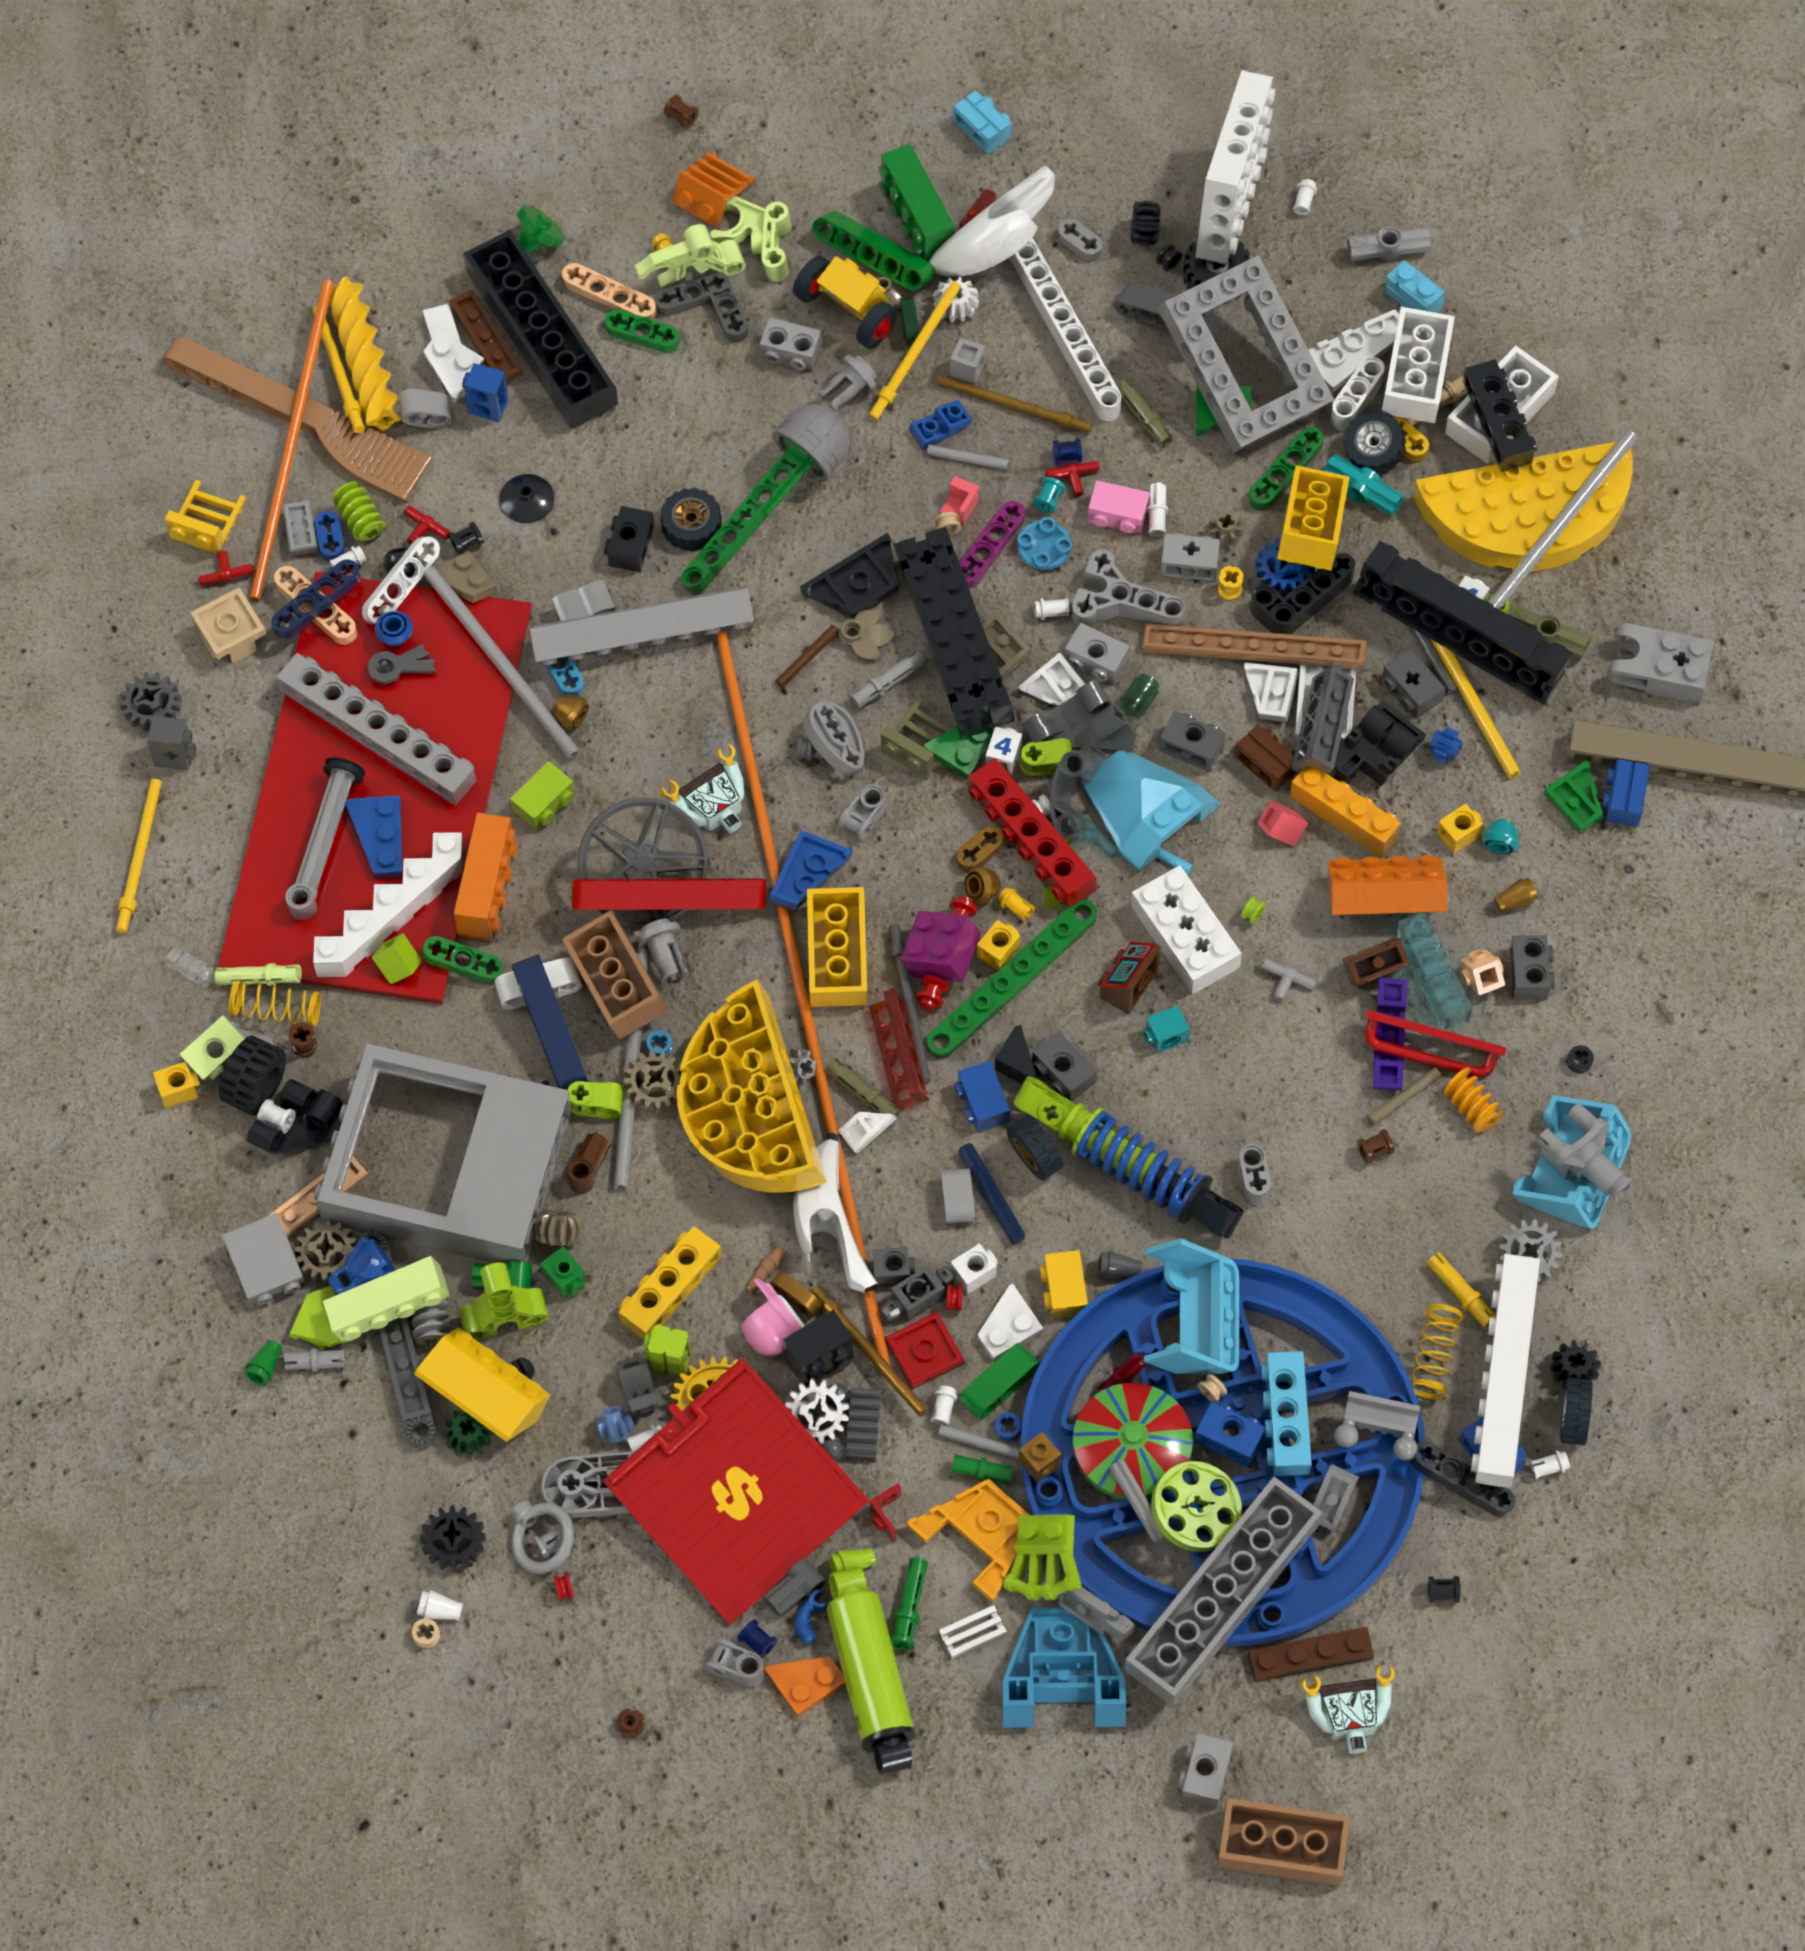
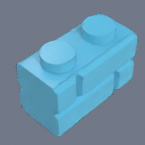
(982, 121)
(1414, 289)

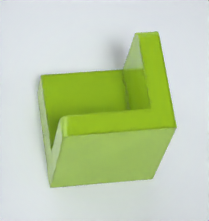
(396, 958)

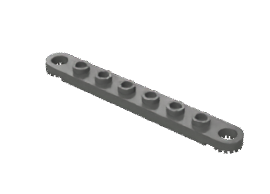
(402, 1366)

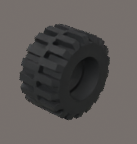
(252, 1074)

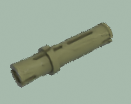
(1150, 421)
(872, 1098)

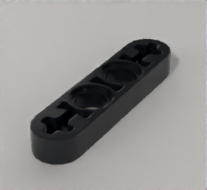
(1460, 1483)

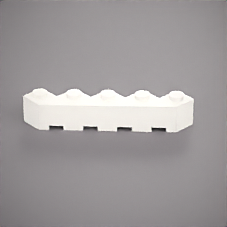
(391, 907)

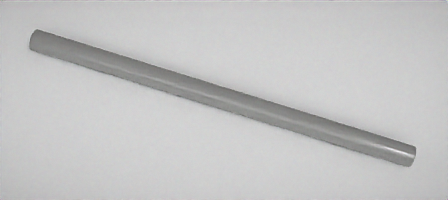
(1563, 519)
(501, 662)
(626, 1119)

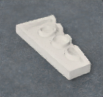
(1342, 355)

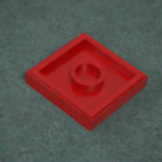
(924, 1350)

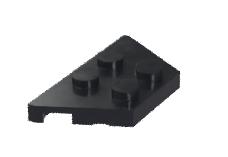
(857, 580)

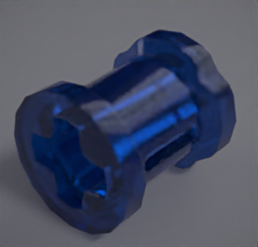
(1067, 451)
(757, 1639)

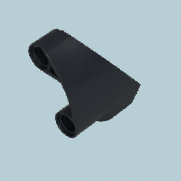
(314, 1120)

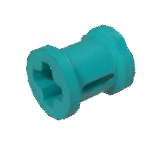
(1049, 495)

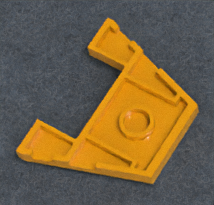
(987, 1521)

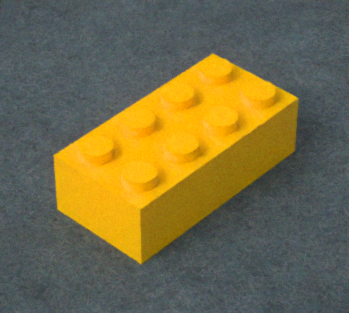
(1313, 518)
(837, 947)

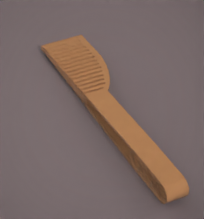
(364, 456)

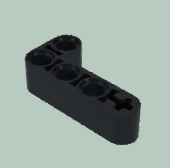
(1306, 592)

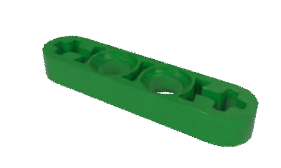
(1283, 466)

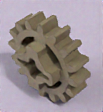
(647, 1071)
(315, 1246)

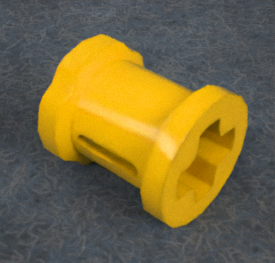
(1230, 583)

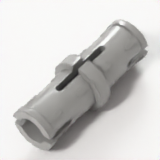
(315, 1359)

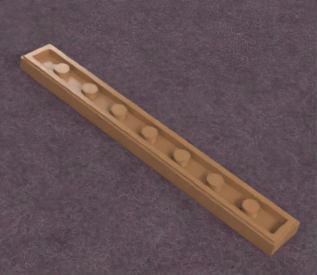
(1254, 646)

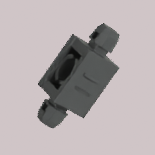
(914, 1306)

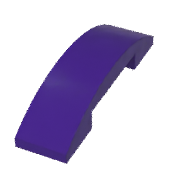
(1392, 1002)

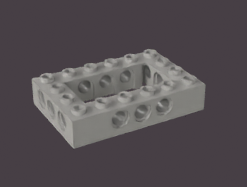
(1210, 371)

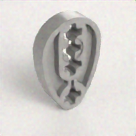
(835, 737)

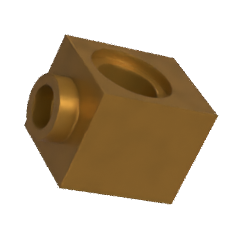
(1039, 1457)

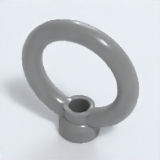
(525, 1516)

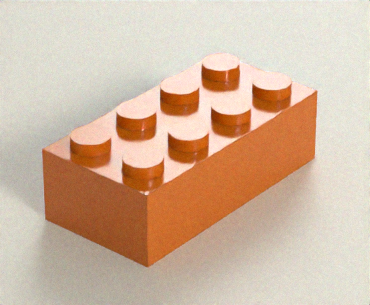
(485, 878)
(1386, 885)

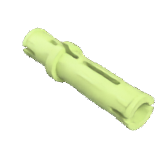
(266, 974)

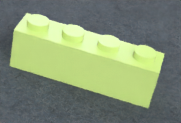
(386, 1299)

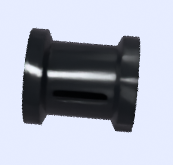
(466, 538)
(1443, 1589)

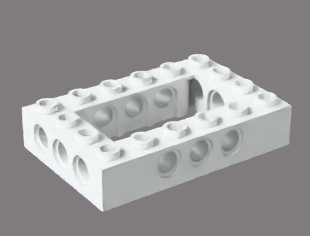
(1235, 167)

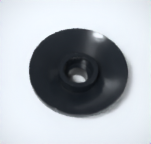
(526, 508)

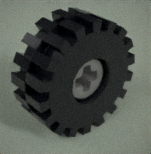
(1200, 270)

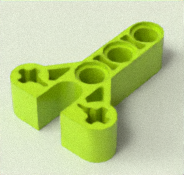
(502, 1304)

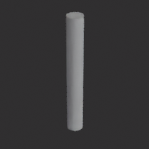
(968, 457)
(979, 1442)

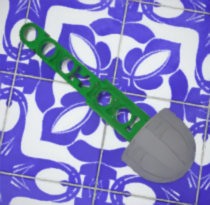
(812, 442)

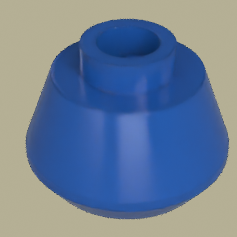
(393, 628)

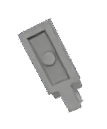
(1096, 1613)

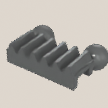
(862, 1424)

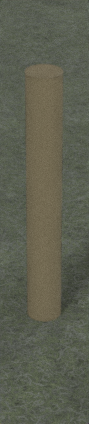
(1403, 1096)

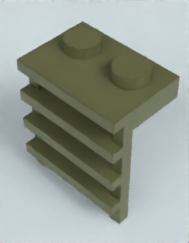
(907, 751)

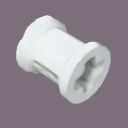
(276, 1116)

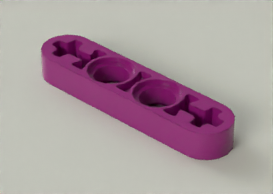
(993, 546)

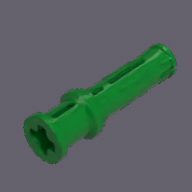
(906, 1616)

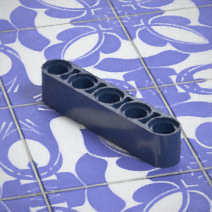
(549, 1021)

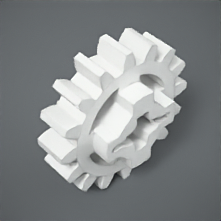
(831, 1414)

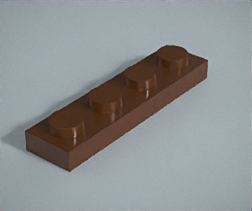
(485, 335)
(1311, 1654)

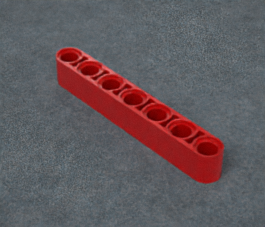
(668, 893)

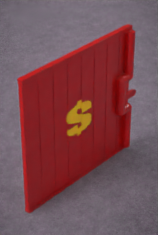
(735, 1491)

